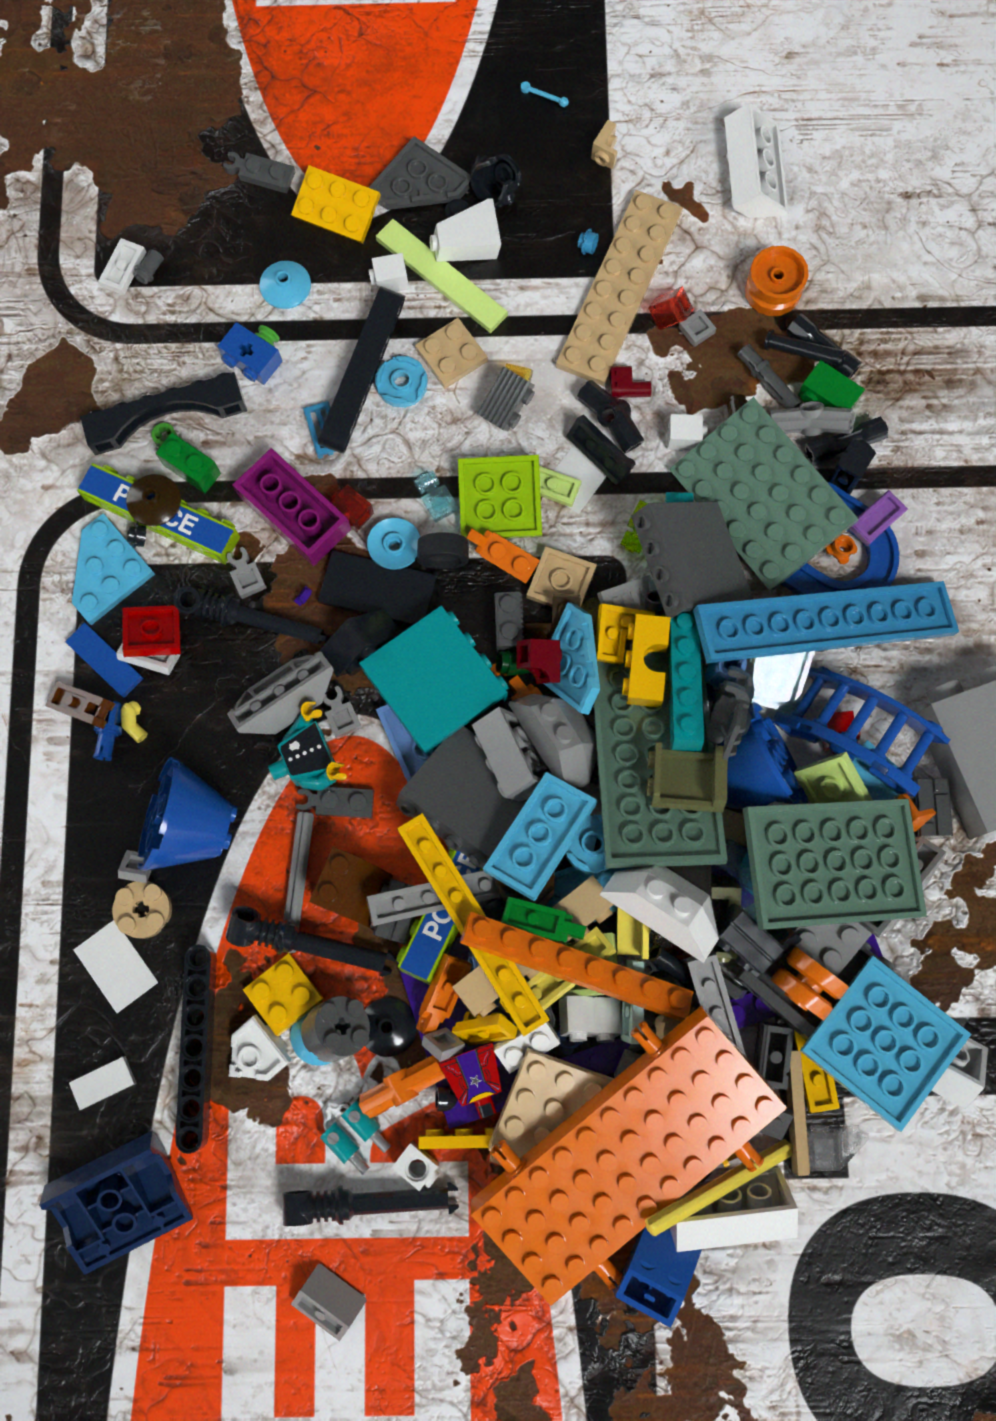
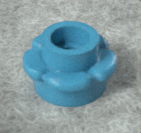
(588, 242)

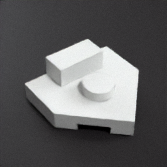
(257, 1051)

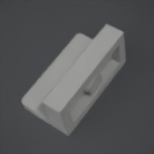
(329, 1302)

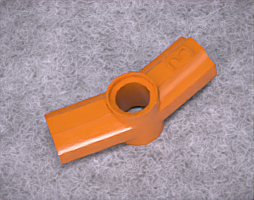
(401, 1087)

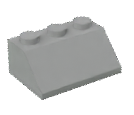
(509, 754)

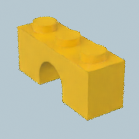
(648, 636)

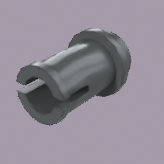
(148, 267)

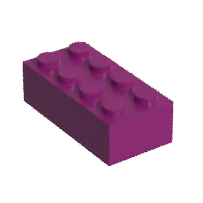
(292, 507)

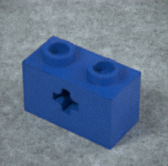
(249, 354)

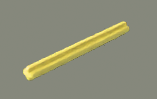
(716, 1189)

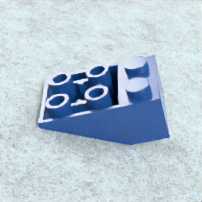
(656, 1276)

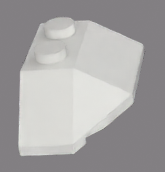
(666, 906)

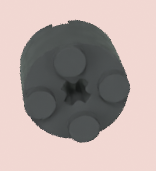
(350, 1024)

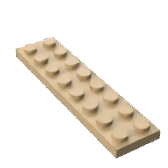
(619, 288)

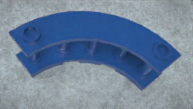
(895, 778)

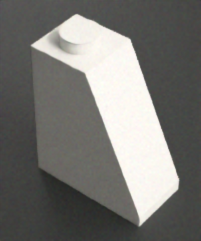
(468, 235)

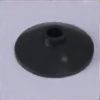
(402, 1031)

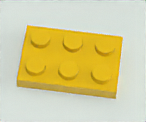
(336, 204)

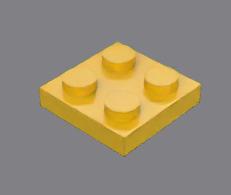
(283, 994)

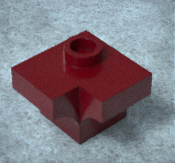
(541, 658)

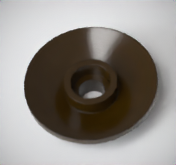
(154, 511)

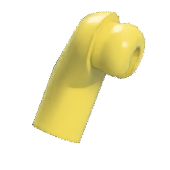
(129, 722)

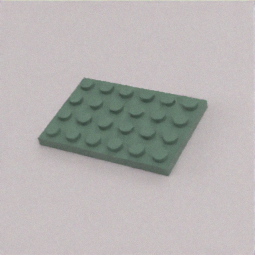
(767, 493)
(833, 863)

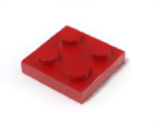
(151, 631)

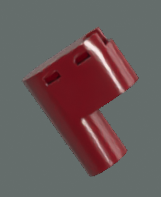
(623, 385)

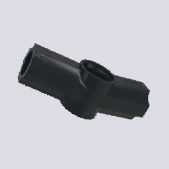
(619, 422)

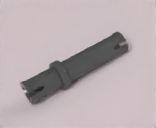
(762, 370)

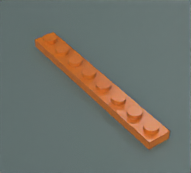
(576, 967)

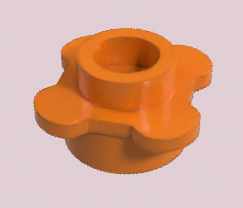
(848, 546)

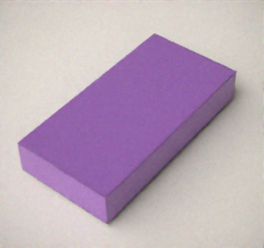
(878, 517)

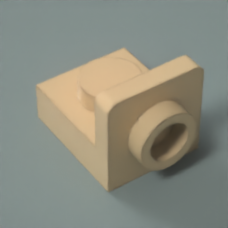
(603, 146)

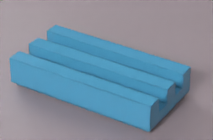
(316, 408)

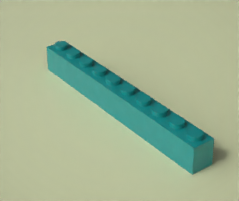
(684, 673)

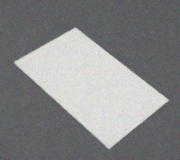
(580, 467)
(115, 966)

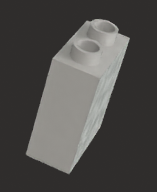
(971, 753)

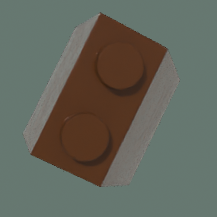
(346, 884)

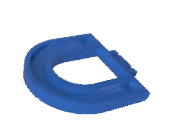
(880, 568)

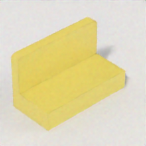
(631, 936)

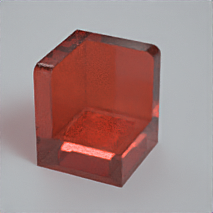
(671, 308)

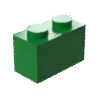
(830, 388)
(188, 463)

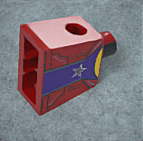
(474, 1078)

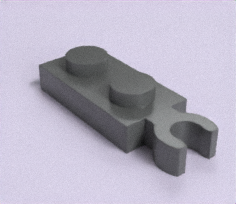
(261, 171)
(340, 802)

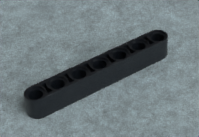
(361, 370)
(190, 1061)

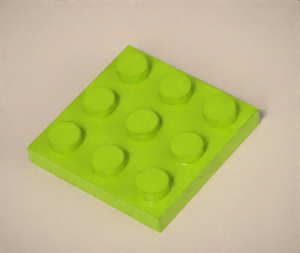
(500, 496)

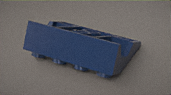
(117, 1202)

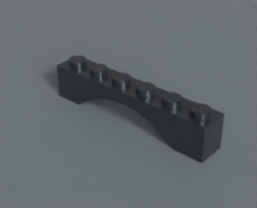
(112, 427)

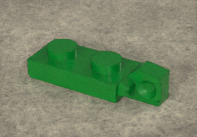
(541, 920)

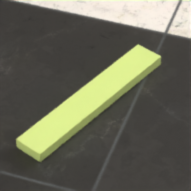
(442, 276)

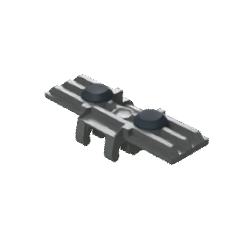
(730, 710)

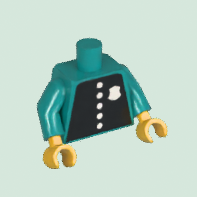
(307, 754)

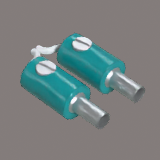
(342, 1144)

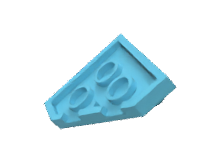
(105, 570)
(578, 666)

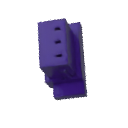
(303, 596)

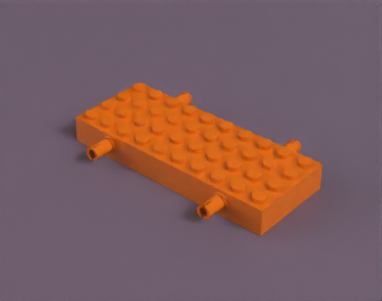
(626, 1155)

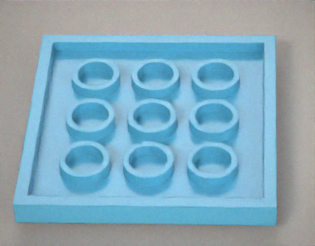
(886, 1043)

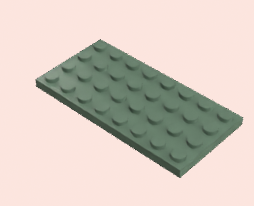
(624, 736)

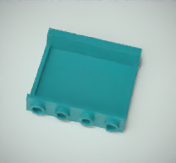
(434, 679)

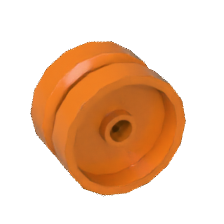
(776, 280)
(809, 983)

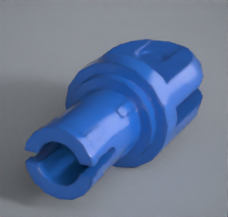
(107, 735)

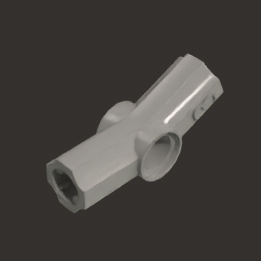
(814, 419)

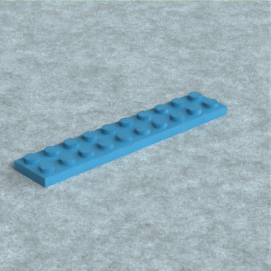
(824, 621)

